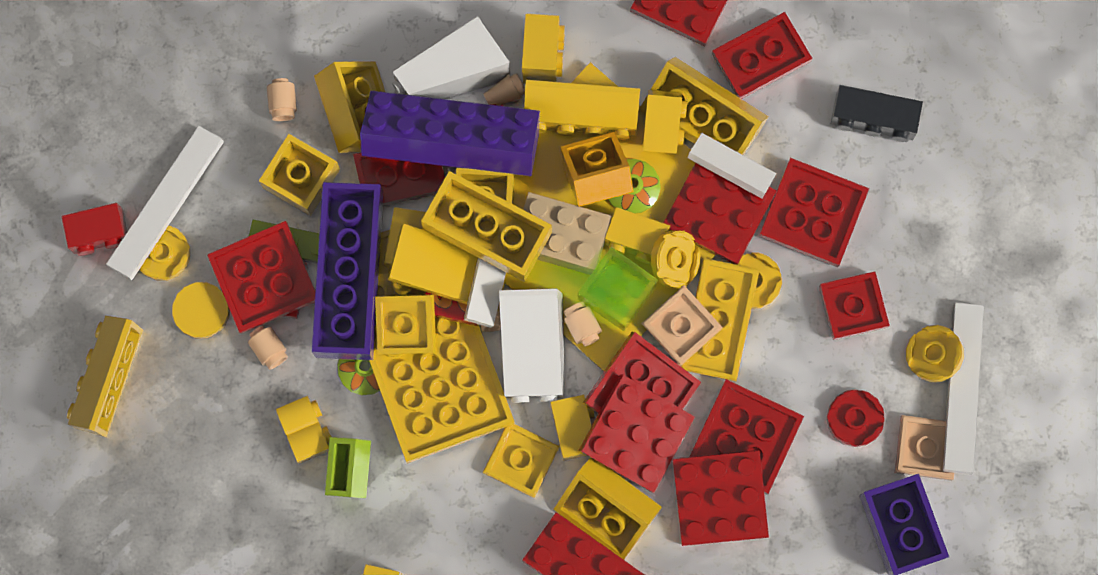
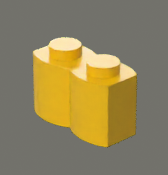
(304, 429)

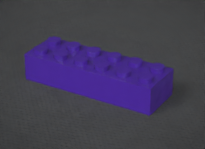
(450, 133)
(347, 271)

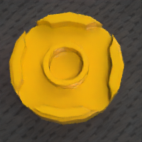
(168, 256)
(675, 258)
(768, 281)
(200, 310)
(934, 353)

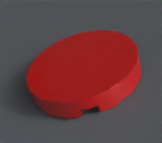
(855, 418)

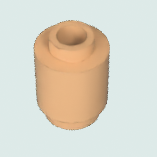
(281, 99)
(582, 324)
(267, 347)

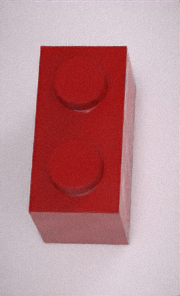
(94, 229)

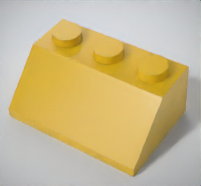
(345, 96)
(607, 507)

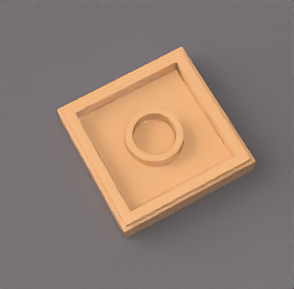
(682, 325)
(921, 448)

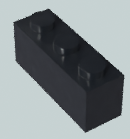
(876, 113)

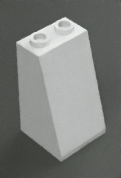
(454, 65)
(532, 344)

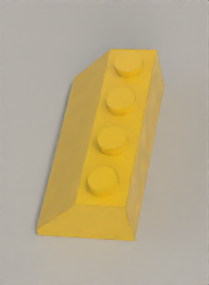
(710, 107)
(584, 108)
(105, 375)

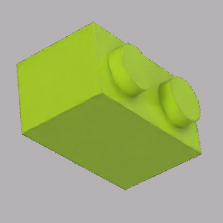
(347, 467)

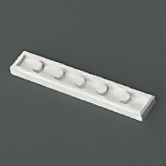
(165, 203)
(963, 392)

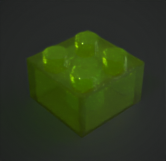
(617, 289)

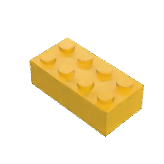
(486, 226)

